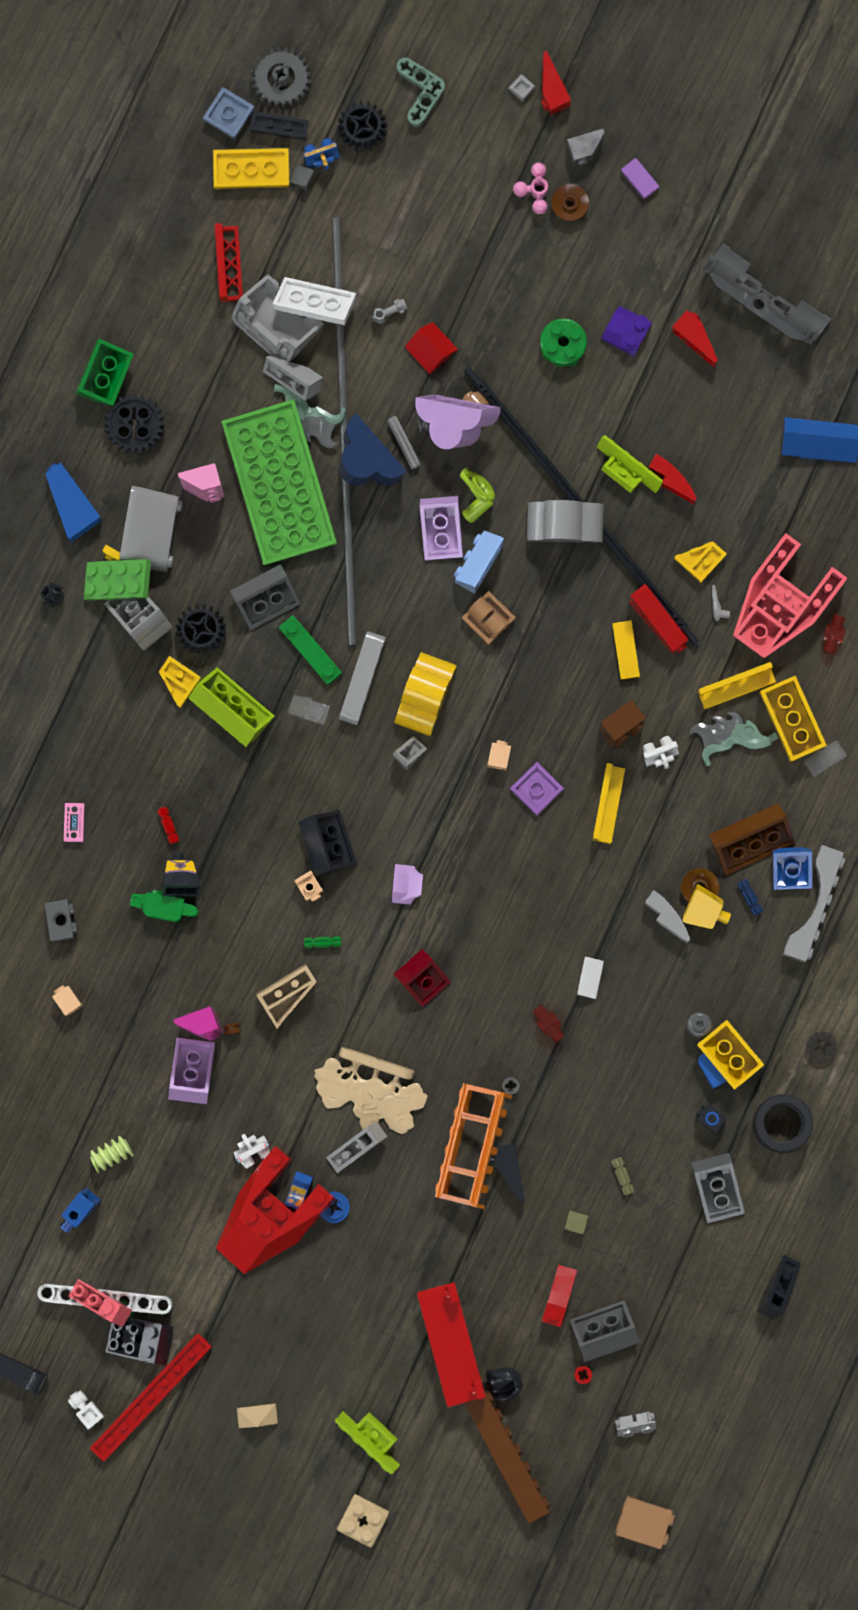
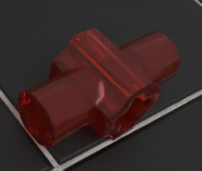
(834, 634)
(549, 1023)

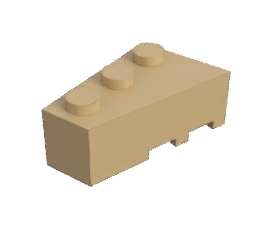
(286, 993)

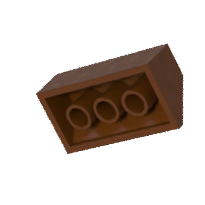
(751, 839)

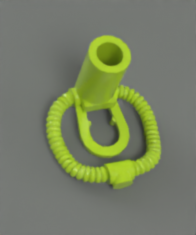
(483, 501)

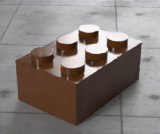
(622, 724)

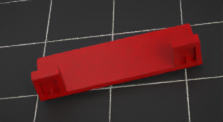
(451, 1344)

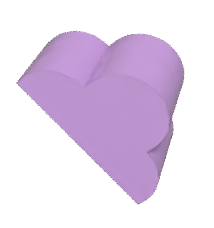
(455, 421)

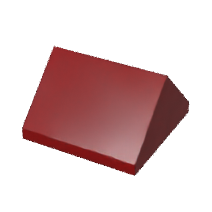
(430, 347)

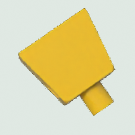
(705, 909)

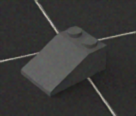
(718, 1188)

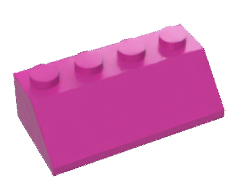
(201, 1023)

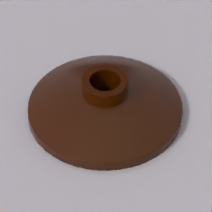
(570, 193)
(699, 875)

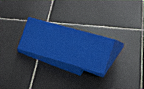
(820, 440)

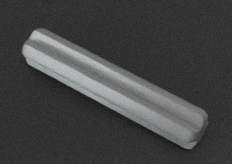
(403, 442)

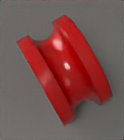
(577, 1377)

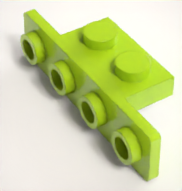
(625, 468)
(372, 1438)

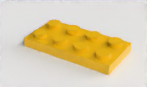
(251, 168)

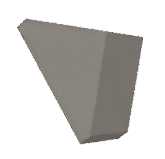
(409, 752)

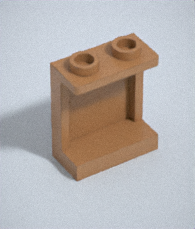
(644, 1522)

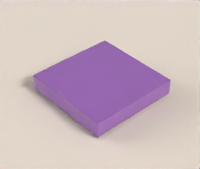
(536, 788)

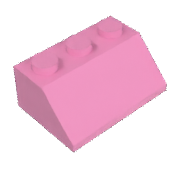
(203, 483)

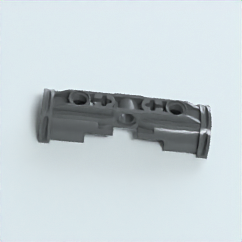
(730, 275)

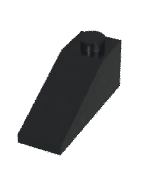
(508, 1166)
(779, 1288)

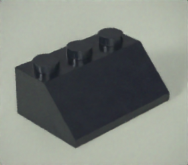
(327, 842)

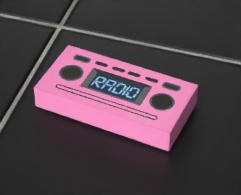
(74, 822)

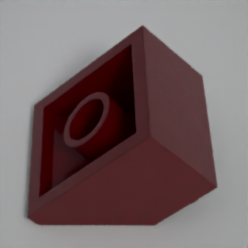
(422, 977)

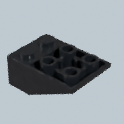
(141, 1340)

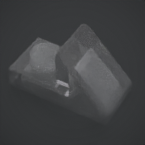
(308, 709)
(825, 758)

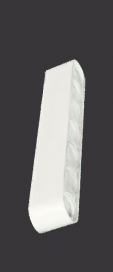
(134, 1298)

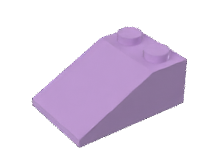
(441, 528)
(191, 1071)

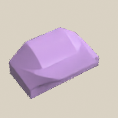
(406, 884)

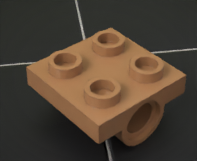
(488, 617)

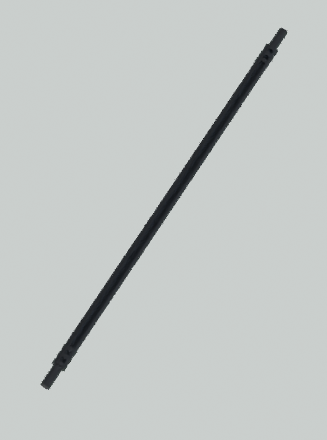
(572, 495)

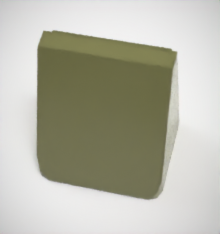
(576, 1222)

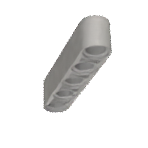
(362, 678)

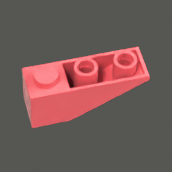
(100, 1303)

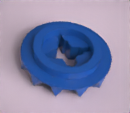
(337, 1216)

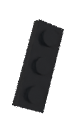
(279, 125)

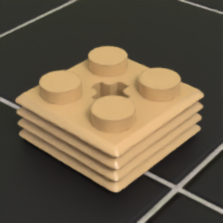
(368, 1532)

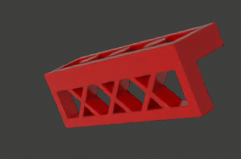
(221, 262)

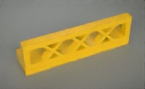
(736, 686)
(608, 804)

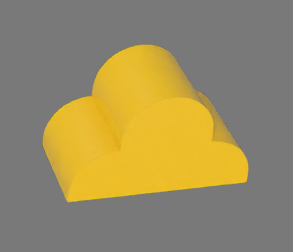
(425, 694)

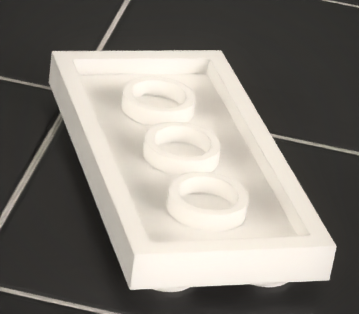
(314, 301)

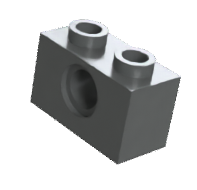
(57, 909)

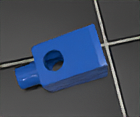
(83, 1204)

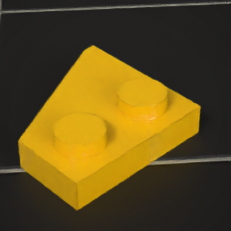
(701, 560)
(178, 680)

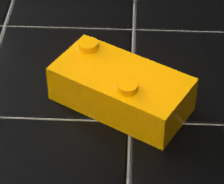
(792, 718)

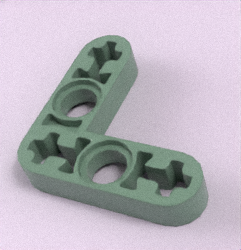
(426, 85)

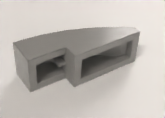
(667, 916)

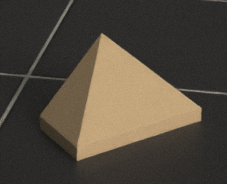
(257, 1416)

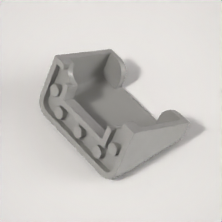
(275, 331)
(150, 527)

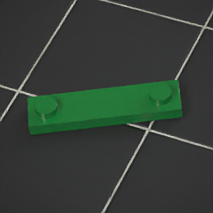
(310, 650)

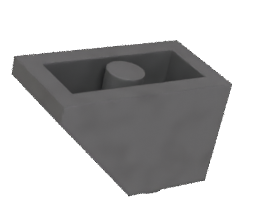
(584, 147)

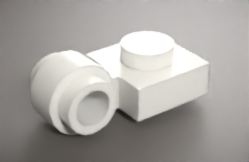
(89, 1413)

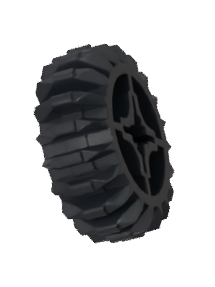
(369, 112)
(197, 637)

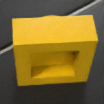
(111, 554)

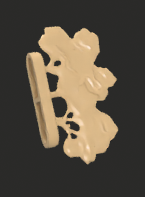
(371, 1097)

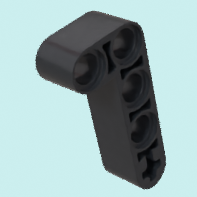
(22, 1374)

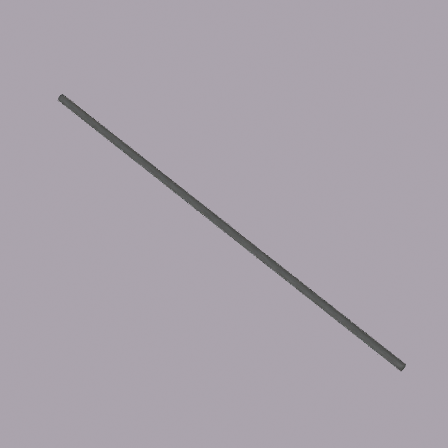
(343, 403)

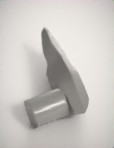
(717, 612)

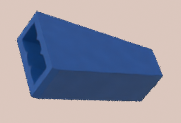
(73, 506)

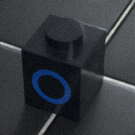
(710, 1118)

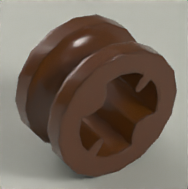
(232, 1028)

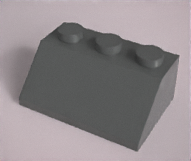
(265, 597)
(604, 1331)

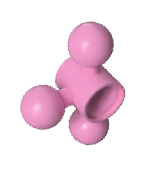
(520, 188)

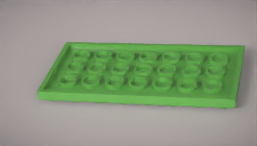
(279, 482)

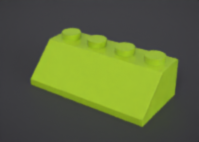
(231, 706)

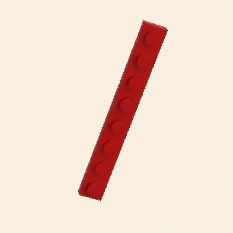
(150, 1397)

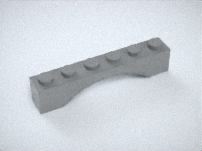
(826, 866)

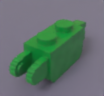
(163, 907)

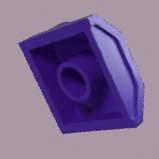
(626, 330)

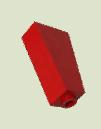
(658, 619)

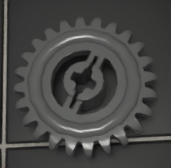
(288, 61)

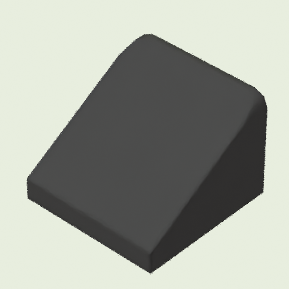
(302, 177)

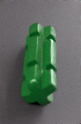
(322, 942)

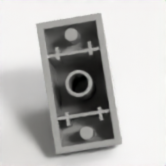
(565, 521)
(140, 619)

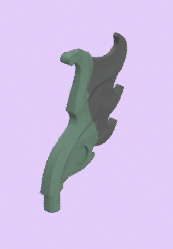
(314, 420)
(730, 732)

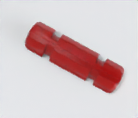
(168, 825)

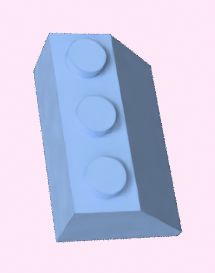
(479, 561)

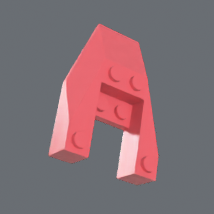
(777, 609)

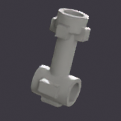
(380, 314)

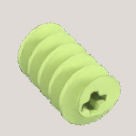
(110, 1153)

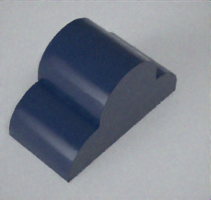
(367, 457)

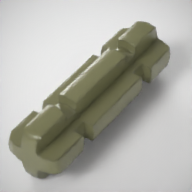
(622, 1176)

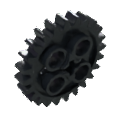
(117, 423)

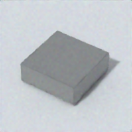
(522, 87)

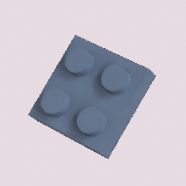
(228, 113)

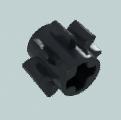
(52, 595)

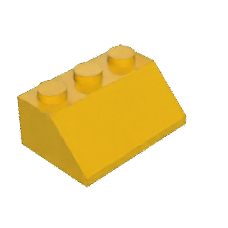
(730, 1054)

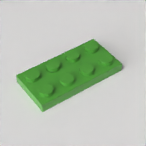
(117, 580)

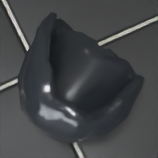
(504, 1383)

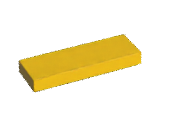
(626, 650)

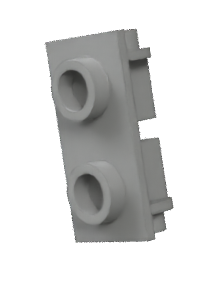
(645, 1424)

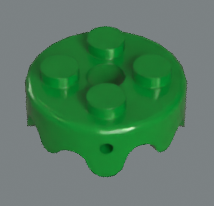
(560, 355)

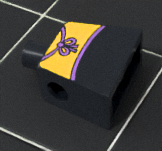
(180, 877)

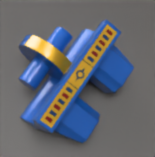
(322, 155)

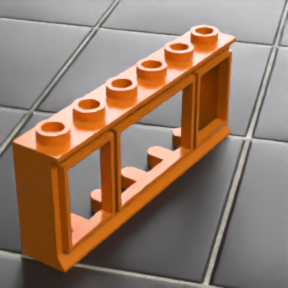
(451, 1150)

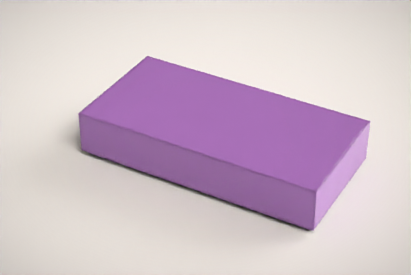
(640, 178)

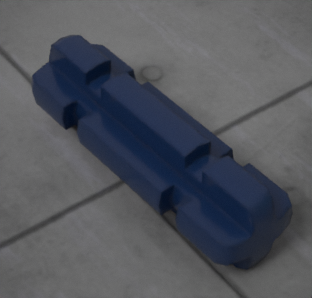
(750, 897)

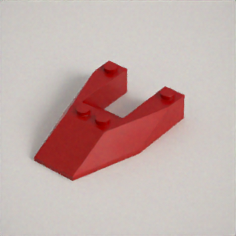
(261, 1223)

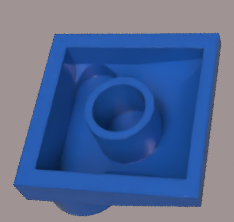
(792, 868)

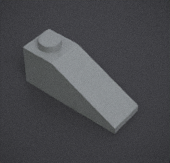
(294, 377)
(356, 1147)

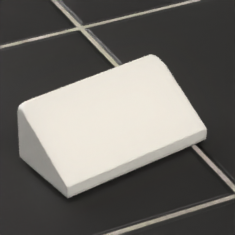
(590, 977)

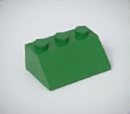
(104, 373)

